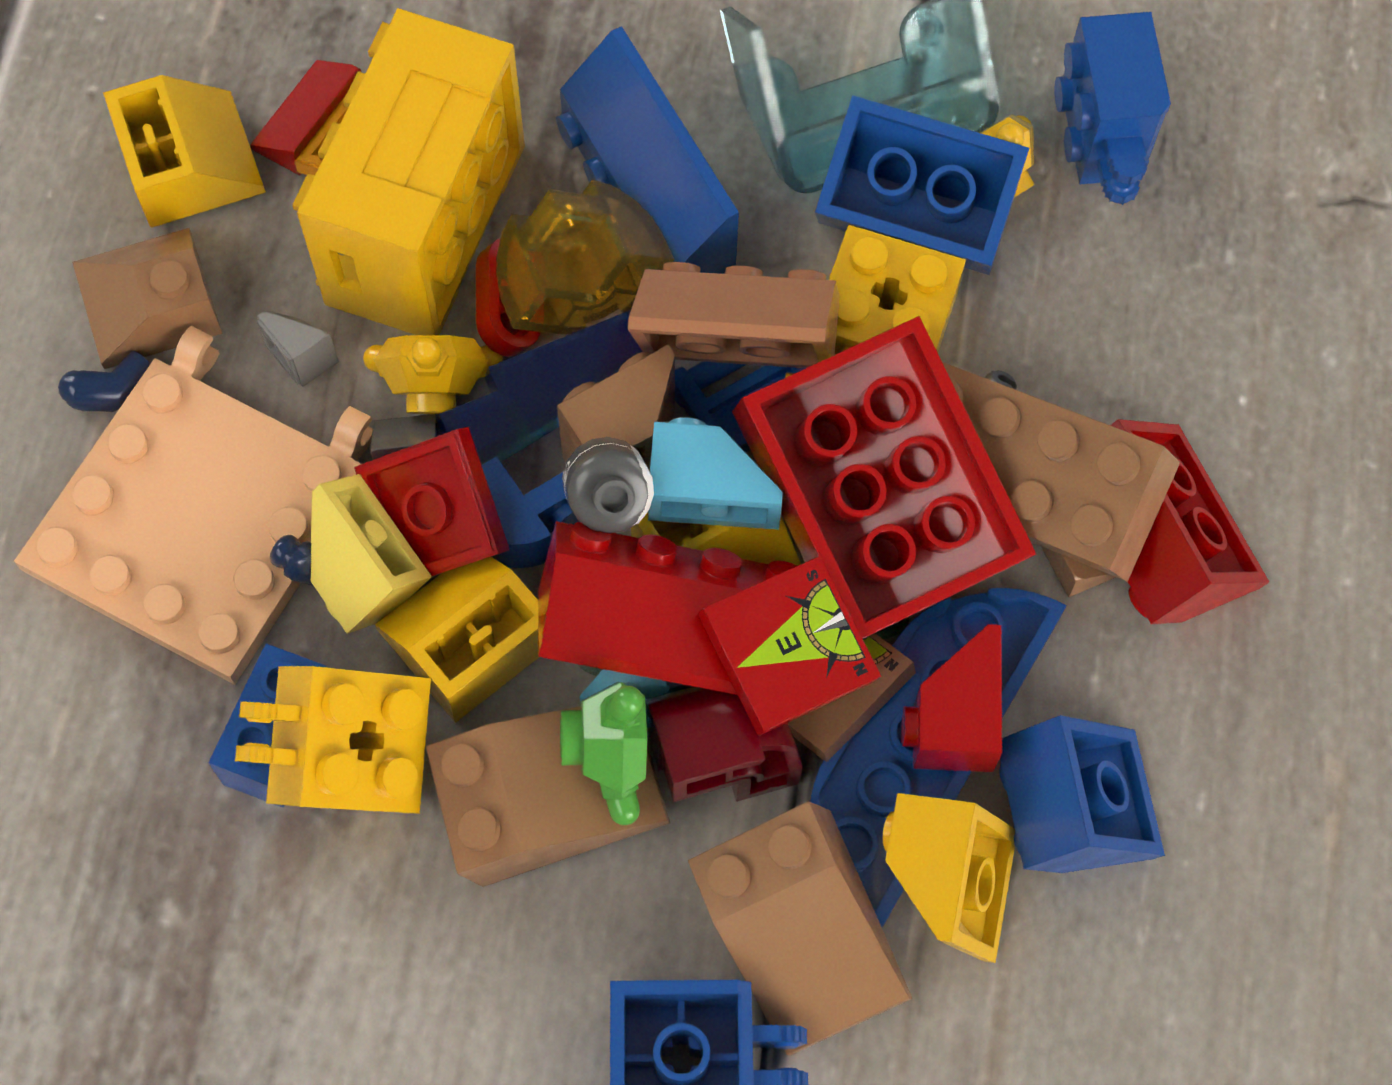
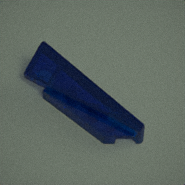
(534, 383)

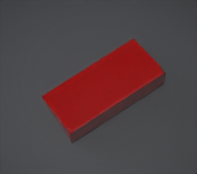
(304, 112)

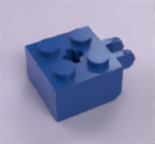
(1112, 101)
(707, 1017)

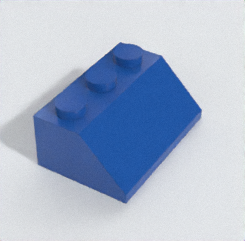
(921, 182)

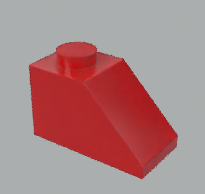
(960, 710)

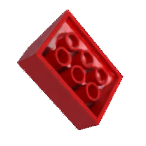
(884, 476)

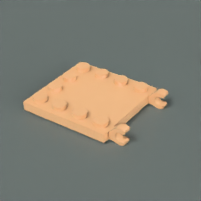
(182, 511)

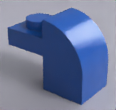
(527, 517)

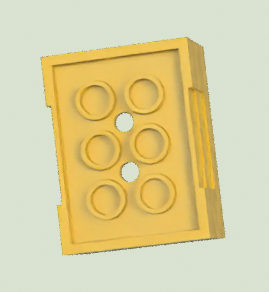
(412, 172)

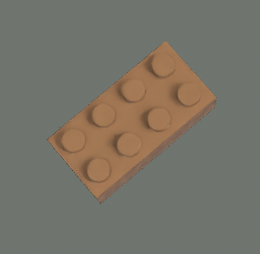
(1069, 476)

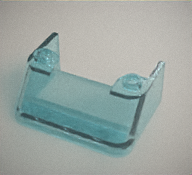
(941, 76)

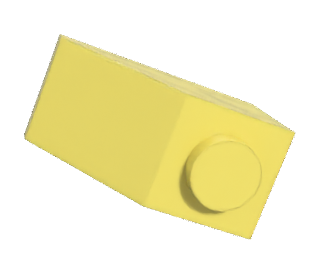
(359, 555)

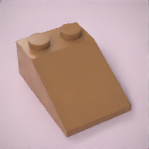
(517, 807)
(800, 924)

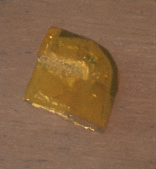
(576, 258)

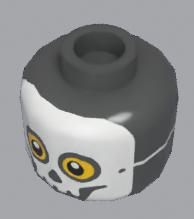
(608, 485)

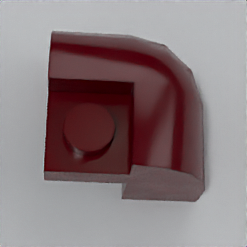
(710, 744)

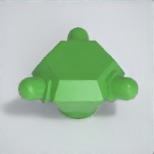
(609, 745)

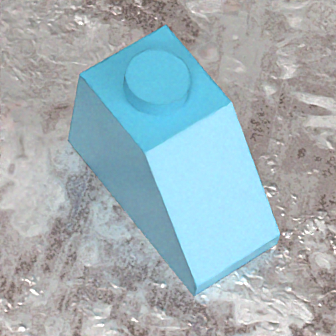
(708, 479)

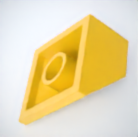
(953, 868)

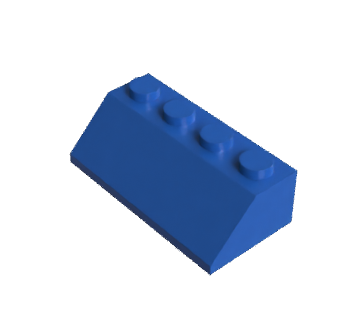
(643, 149)

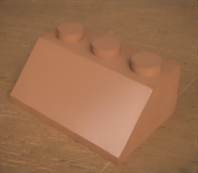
(736, 315)

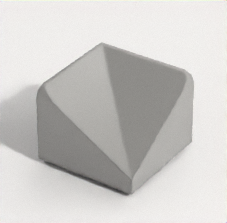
(297, 346)

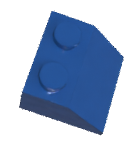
(1078, 796)

